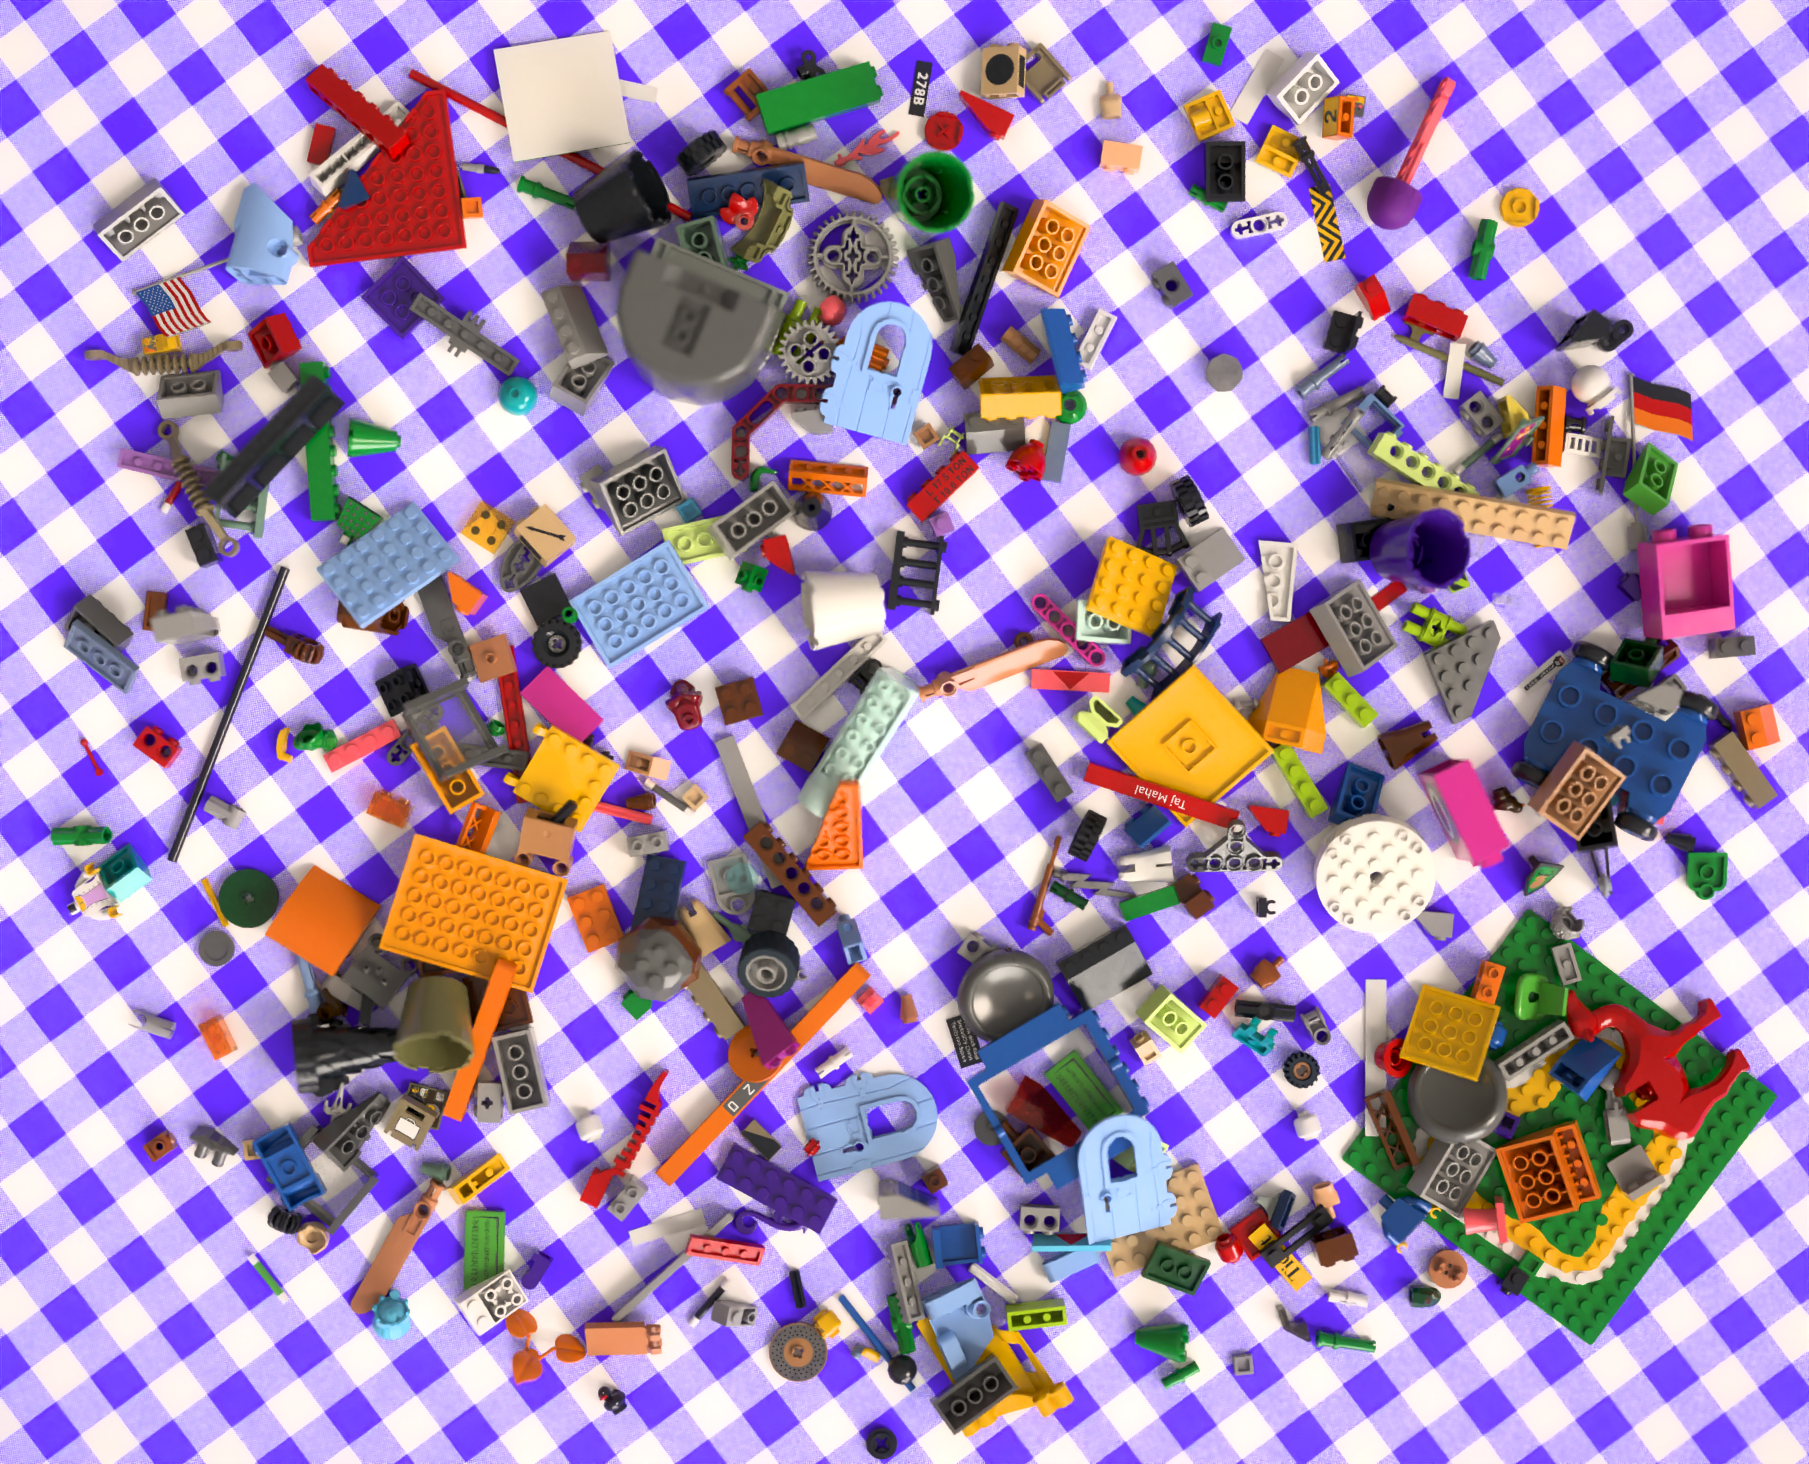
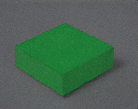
(1530, 1263)

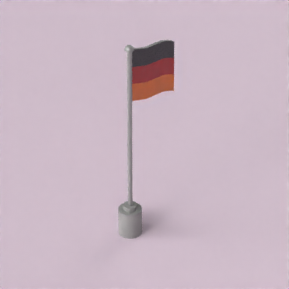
(1660, 410)

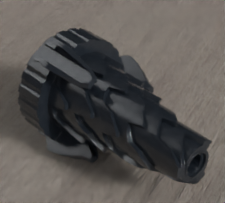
(331, 1051)

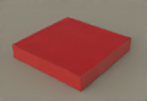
(1247, 1226)

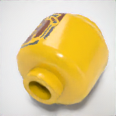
(826, 1324)

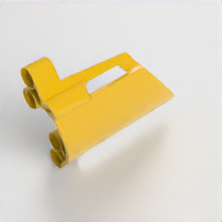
(1033, 1387)

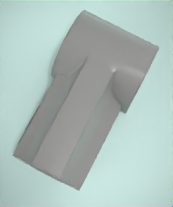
(229, 814)

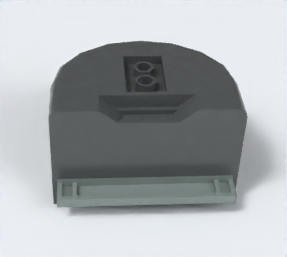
(696, 324)

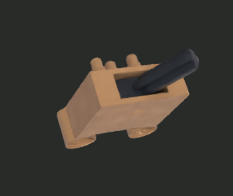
(549, 836)

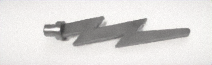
(1081, 882)

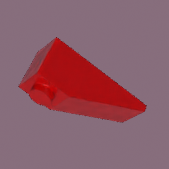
(990, 117)

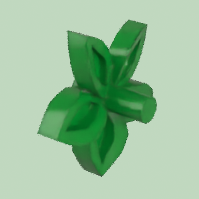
(739, 262)

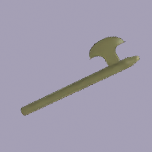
(1413, 342)

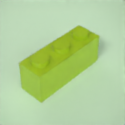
(1349, 700)
(1036, 1314)

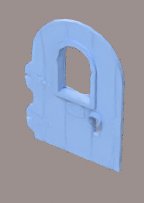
(863, 395)
(840, 1121)
(1135, 1200)

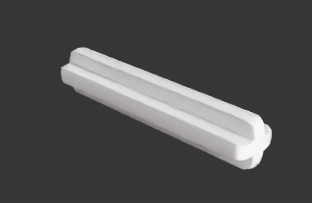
(993, 1283)

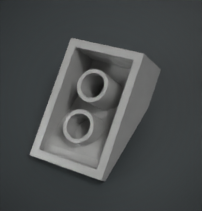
(580, 386)
(1210, 560)

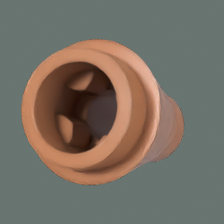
(908, 1011)

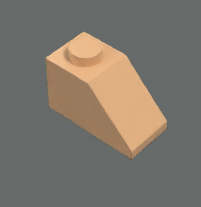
(647, 765)

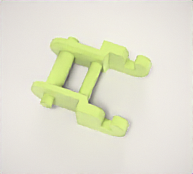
(951, 430)

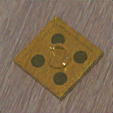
(488, 527)

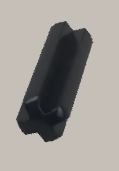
(797, 1288)

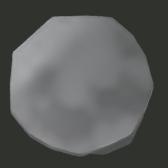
(1224, 373)

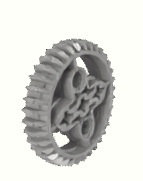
(816, 256)

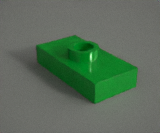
(1216, 44)

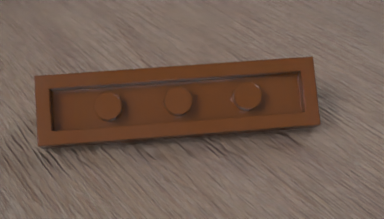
(1619, 690)
(1395, 1121)

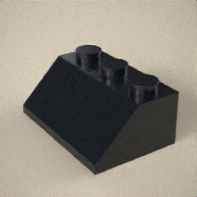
(1585, 331)

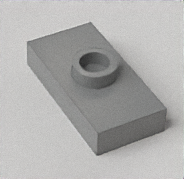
(1566, 963)

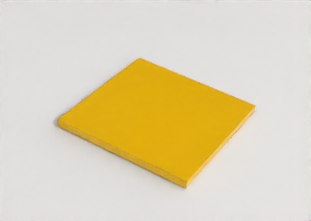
(1191, 740)

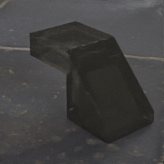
(1296, 1327)

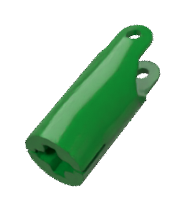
(918, 1246)

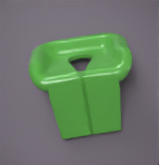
(1551, 997)

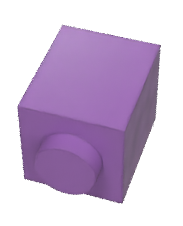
(941, 525)

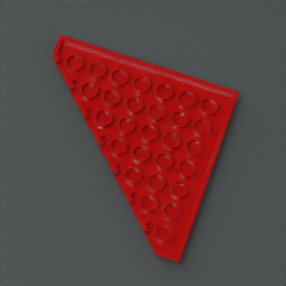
(411, 200)

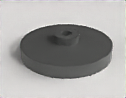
(216, 948)
(984, 1130)

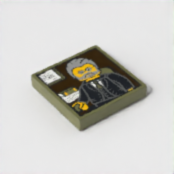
(431, 1097)

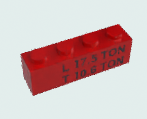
(942, 487)

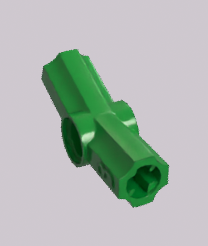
(81, 835)
(903, 1331)

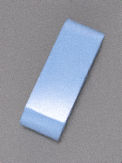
(1069, 1263)

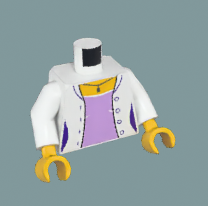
(92, 897)

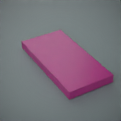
(561, 705)

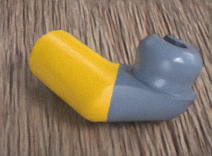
(866, 1352)

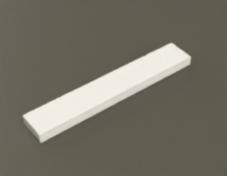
(838, 674)

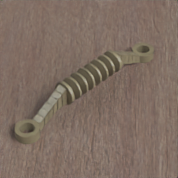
(194, 361)
(194, 488)

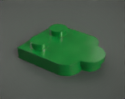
(1706, 872)

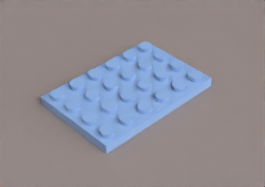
(388, 565)
(639, 604)

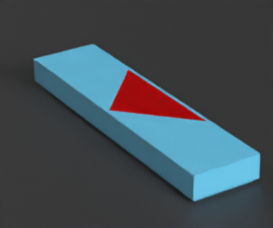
(1067, 1242)

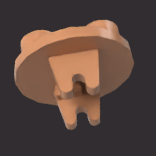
(1439, 1264)

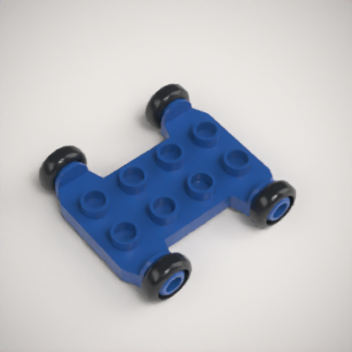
(1653, 761)

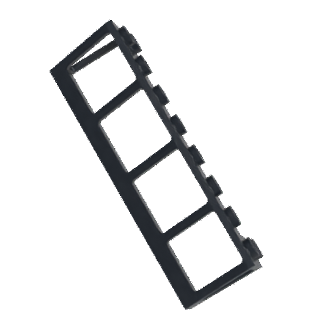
(273, 447)

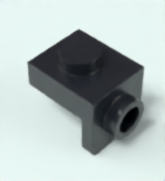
(1513, 1281)

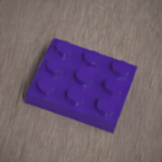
(395, 294)

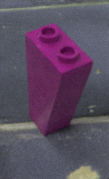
(769, 1031)

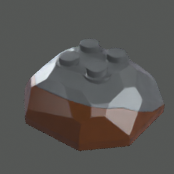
(658, 958)

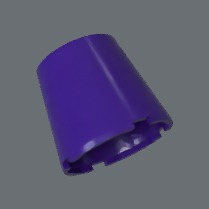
(1422, 549)

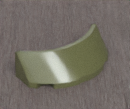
(770, 225)

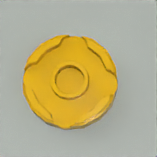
(1519, 207)

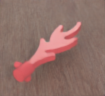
(868, 149)

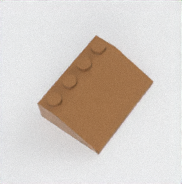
(1576, 790)

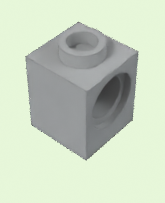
(283, 377)

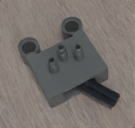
(376, 979)

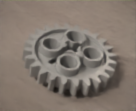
(799, 338)

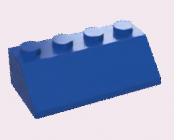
(1063, 349)

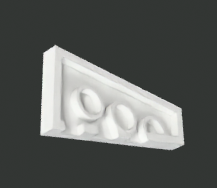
(1279, 577)

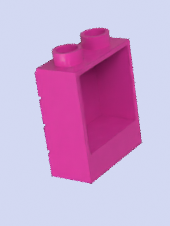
(1686, 583)

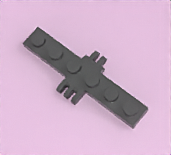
(464, 334)

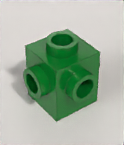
(751, 577)

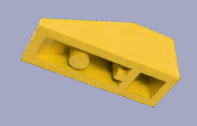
(477, 1179)

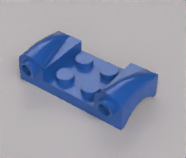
(288, 1166)

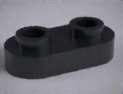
(1615, 337)

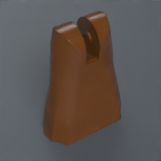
(1405, 743)

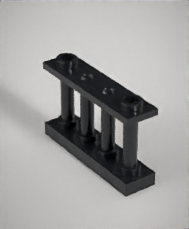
(901, 561)

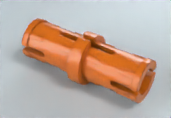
(327, 206)

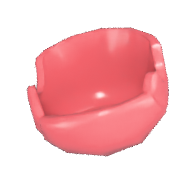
(832, 310)

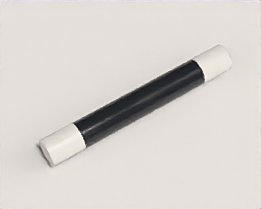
(709, 1303)

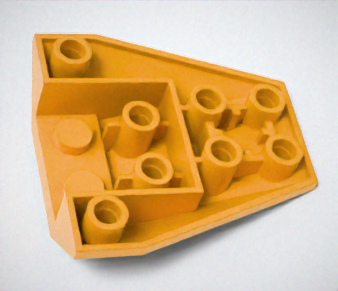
(1292, 711)

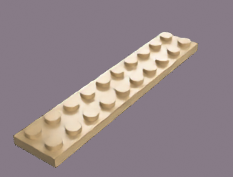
(1478, 513)

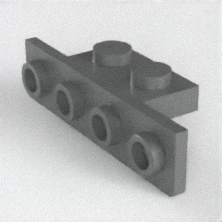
(1615, 457)

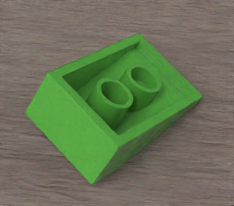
(1651, 480)

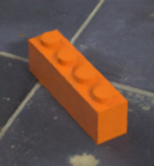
(1549, 435)

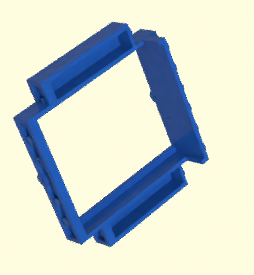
(1027, 1040)

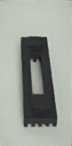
(1274, 1254)

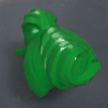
(315, 737)

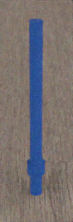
(869, 1333)

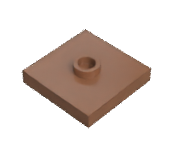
(493, 658)

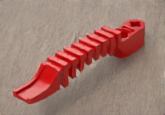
(600, 1178)

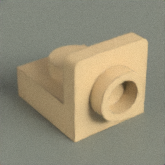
(1145, 1047)

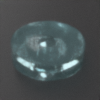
(742, 887)

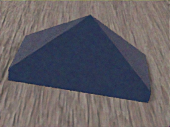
(353, 191)

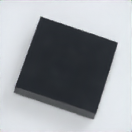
(545, 599)

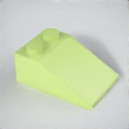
(1171, 1018)

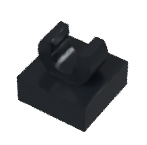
(1262, 907)

